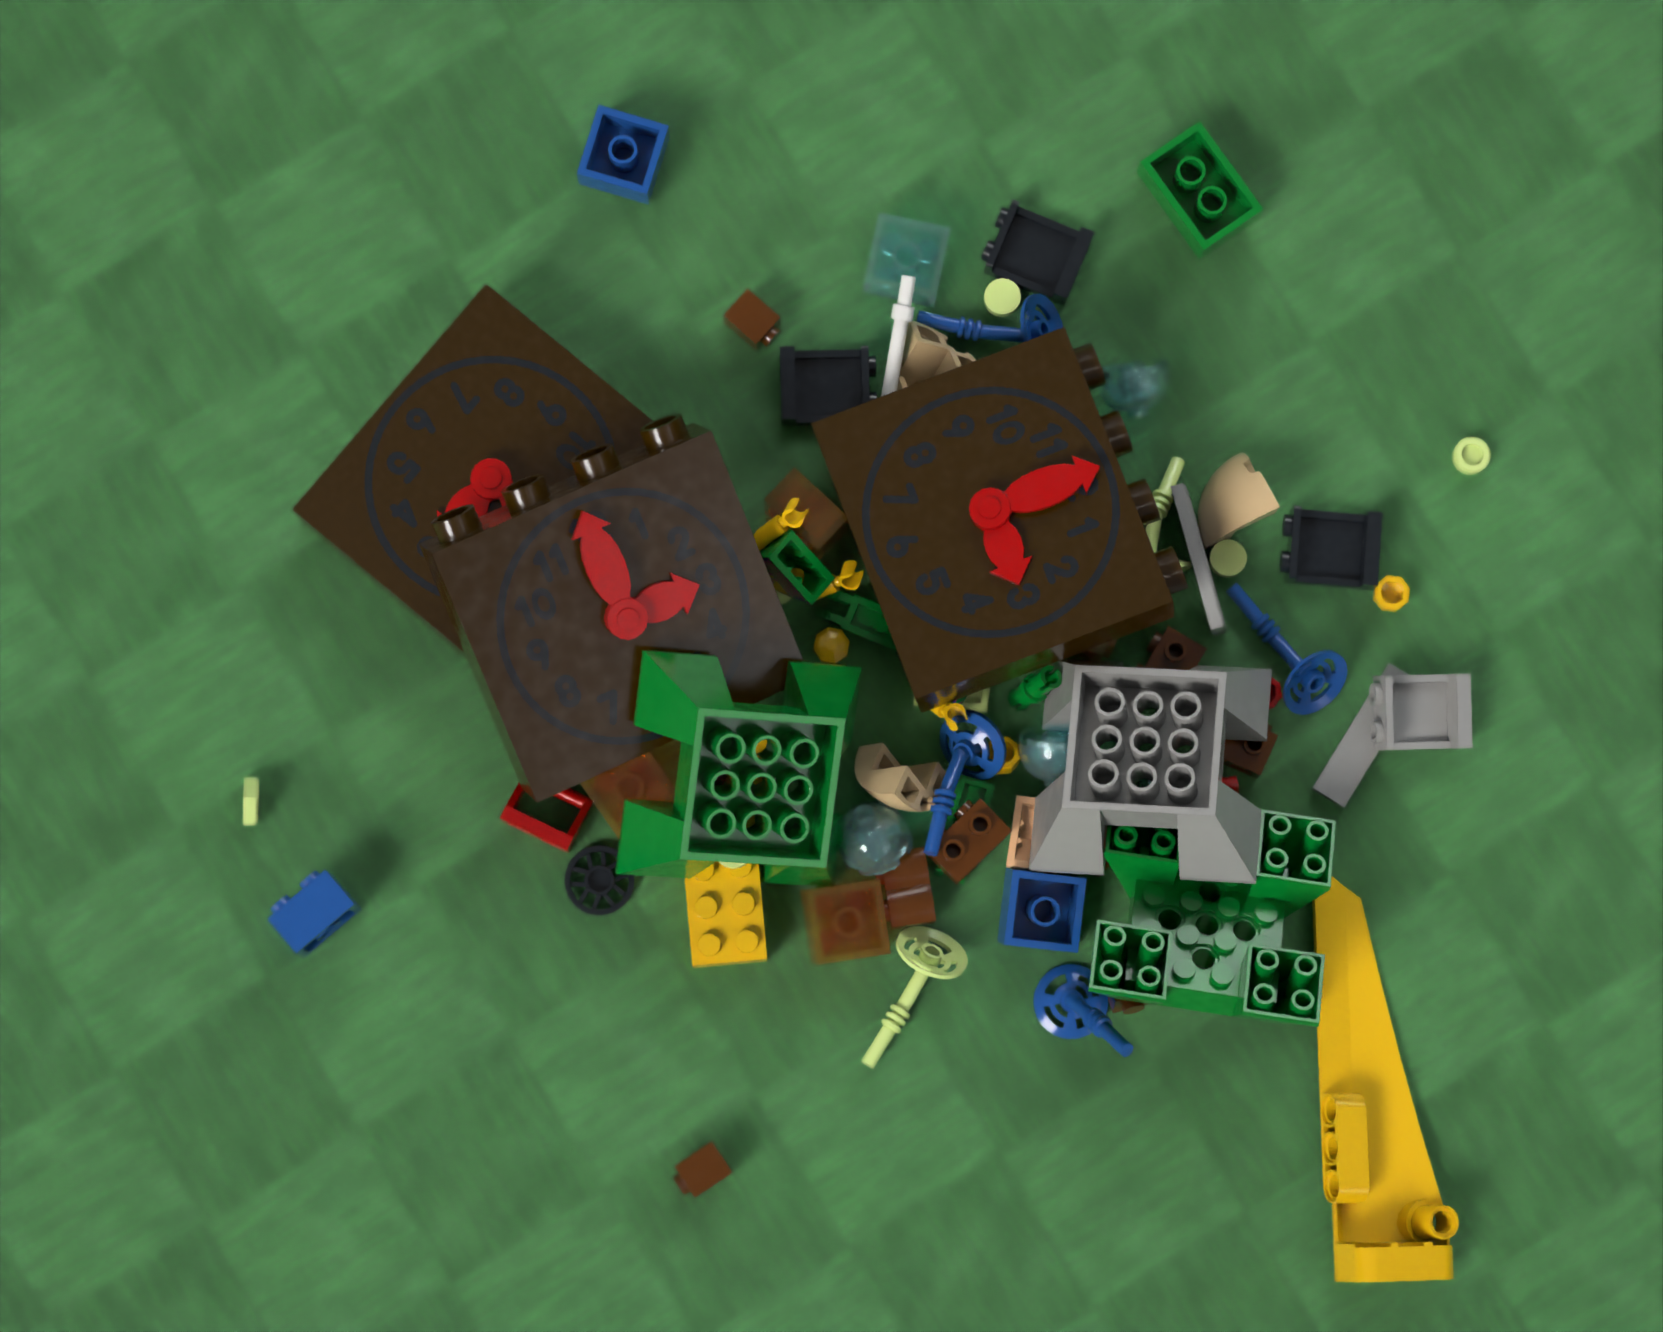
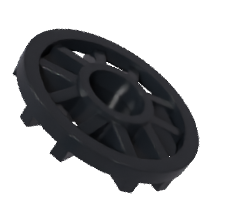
(598, 881)

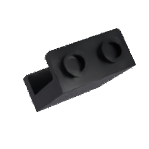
(1036, 252)
(823, 383)
(1331, 549)

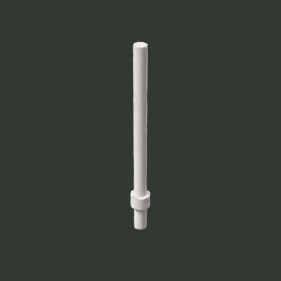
(902, 315)

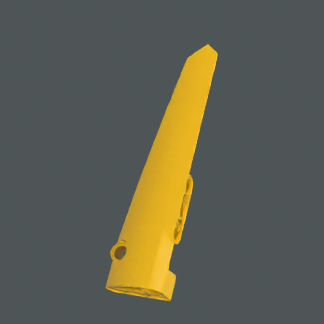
(1369, 1127)

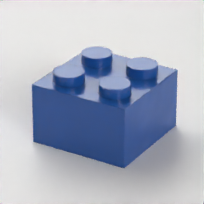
(623, 154)
(1041, 910)
(313, 912)

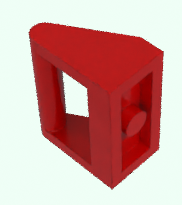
(541, 830)

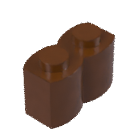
(908, 892)

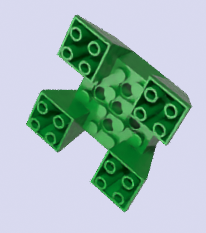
(805, 737)
(1241, 977)

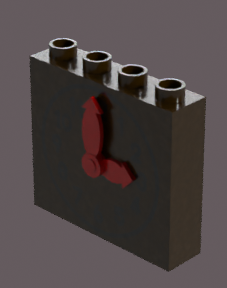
(463, 424)
(999, 518)
(589, 574)

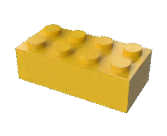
(726, 915)

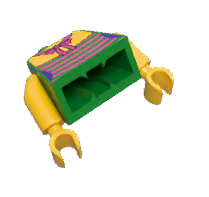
(793, 565)

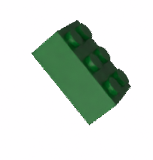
(1199, 190)

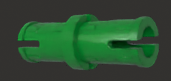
(1034, 688)

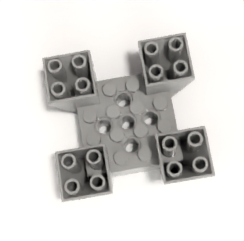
(1186, 792)

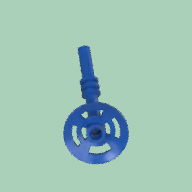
(1029, 328)
(1302, 669)
(965, 752)
(1090, 1009)

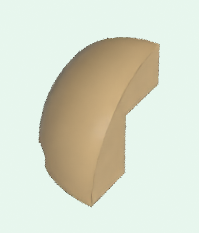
(927, 355)
(1233, 500)
(897, 785)

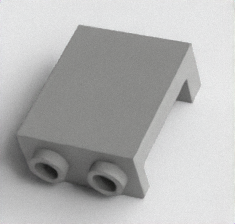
(1421, 711)

